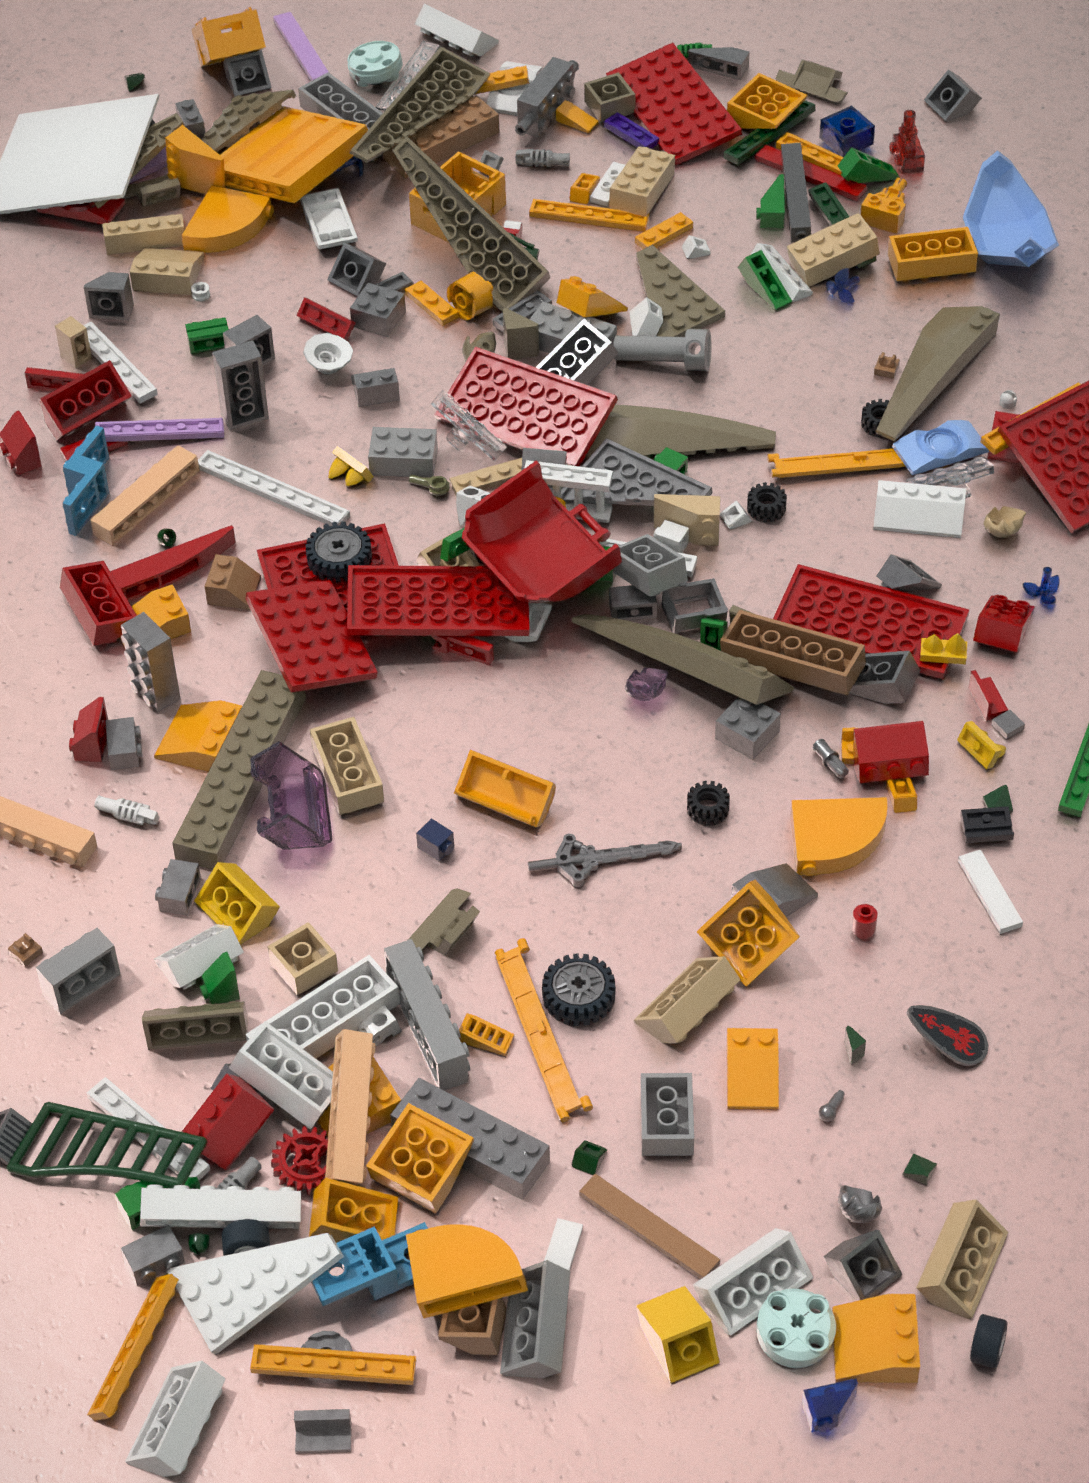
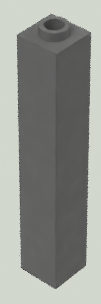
(795, 191)

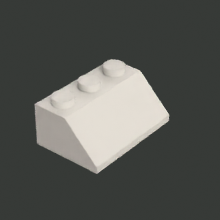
(197, 954)

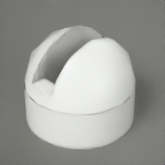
(1008, 399)

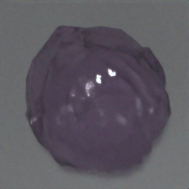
(646, 684)

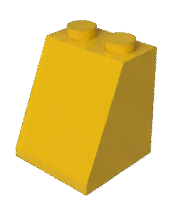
(679, 1333)

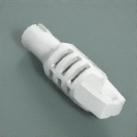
(127, 810)

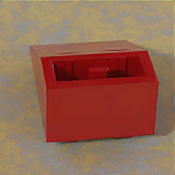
(1003, 622)

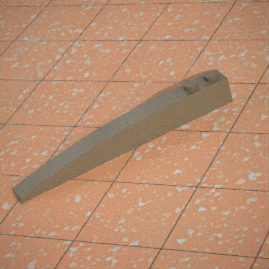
(433, 92)
(472, 232)
(937, 358)
(652, 429)
(691, 657)

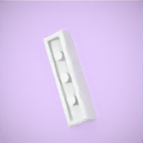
(789, 278)

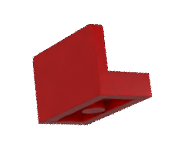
(986, 696)

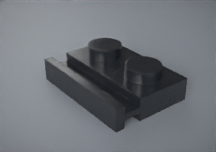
(987, 824)

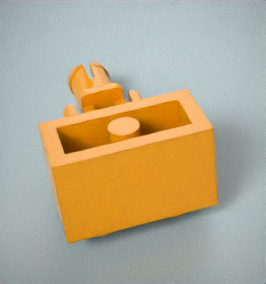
(886, 208)

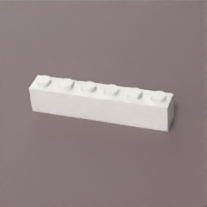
(219, 1207)

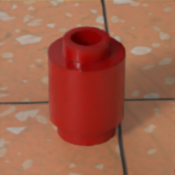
(864, 921)

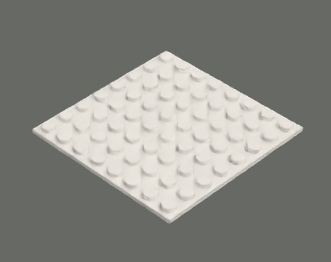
(73, 154)

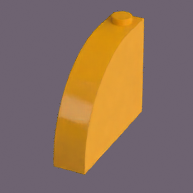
(226, 220)
(836, 832)
(461, 1268)

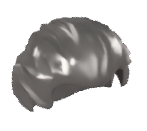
(859, 1204)

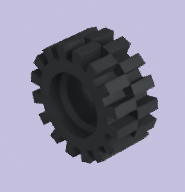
(869, 412)
(766, 493)
(708, 813)

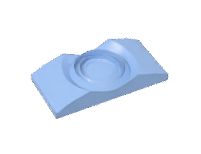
(939, 447)

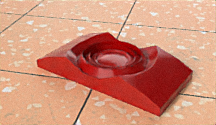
(88, 211)

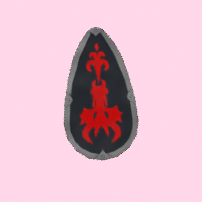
(950, 1034)

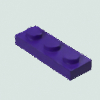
(630, 131)

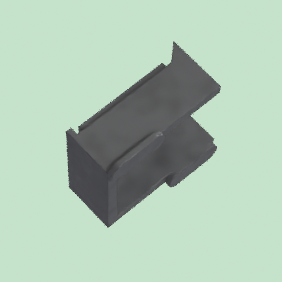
(691, 592)

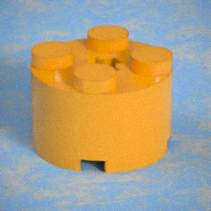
(470, 295)

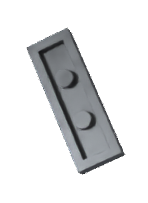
(524, 308)

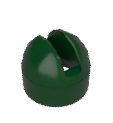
(168, 534)
(198, 1243)

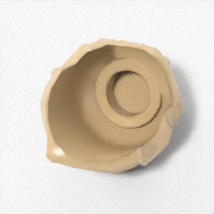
(1004, 522)

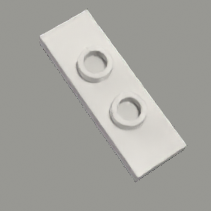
(602, 191)

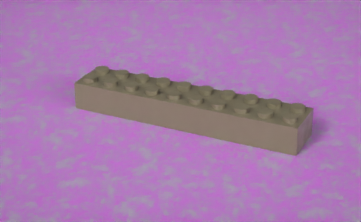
(229, 786)

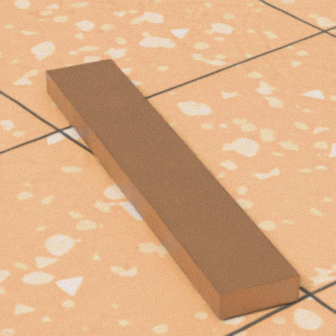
(649, 1227)

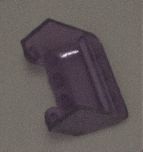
(295, 799)

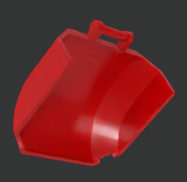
(536, 541)

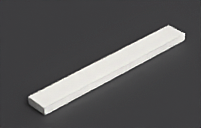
(272, 489)

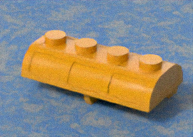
(505, 789)

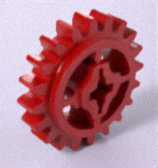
(307, 1153)

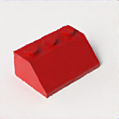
(890, 752)
(229, 1119)

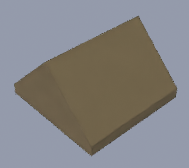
(520, 336)

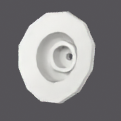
(327, 352)

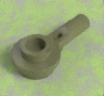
(437, 484)

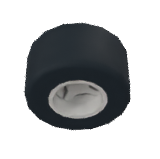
(244, 1236)
(988, 1341)

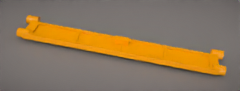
(834, 463)
(539, 1032)

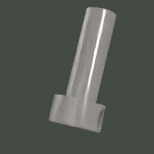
(667, 349)

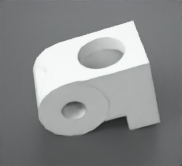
(380, 1024)

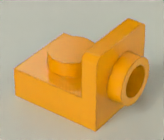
(847, 754)

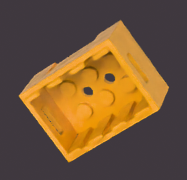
(216, 46)
(487, 192)

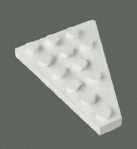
(243, 1288)

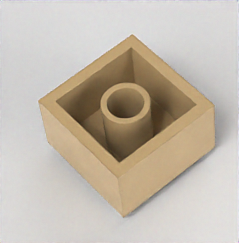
(302, 958)

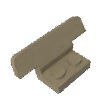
(814, 81)
(154, 190)
(445, 923)

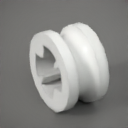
(200, 291)

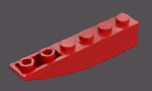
(172, 564)

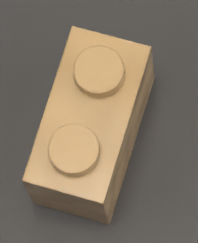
(73, 342)

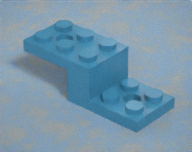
(85, 480)
(368, 1264)

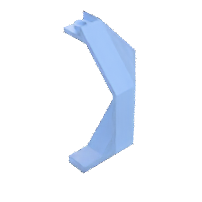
(1007, 216)

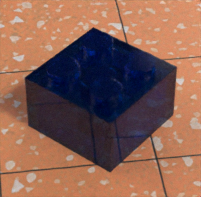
(846, 131)

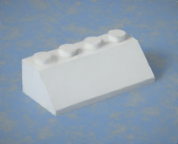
(455, 31)
(919, 509)
(285, 1074)
(743, 1283)
(176, 1419)

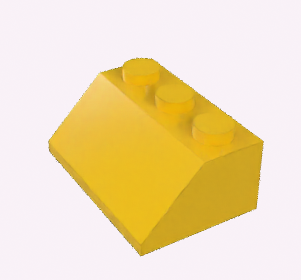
(236, 901)

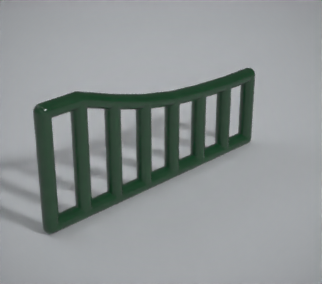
(112, 1169)

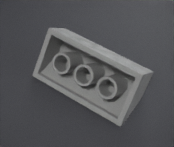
(536, 1323)

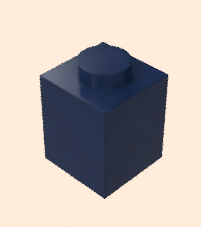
(435, 839)

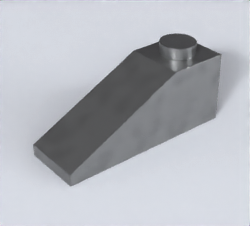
(722, 61)

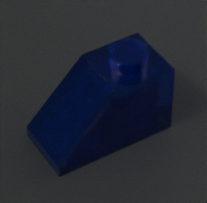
(828, 1404)

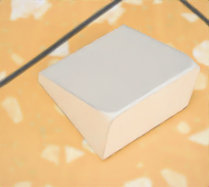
(695, 247)
(735, 516)

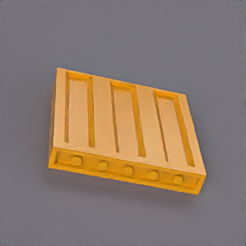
(290, 153)

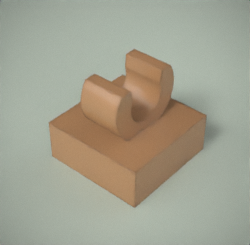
(886, 366)
(25, 950)

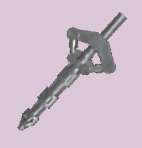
(590, 858)

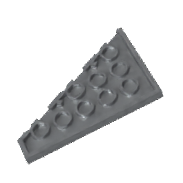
(635, 478)

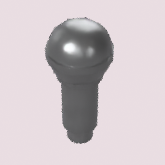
(828, 1111)

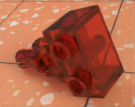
(907, 147)

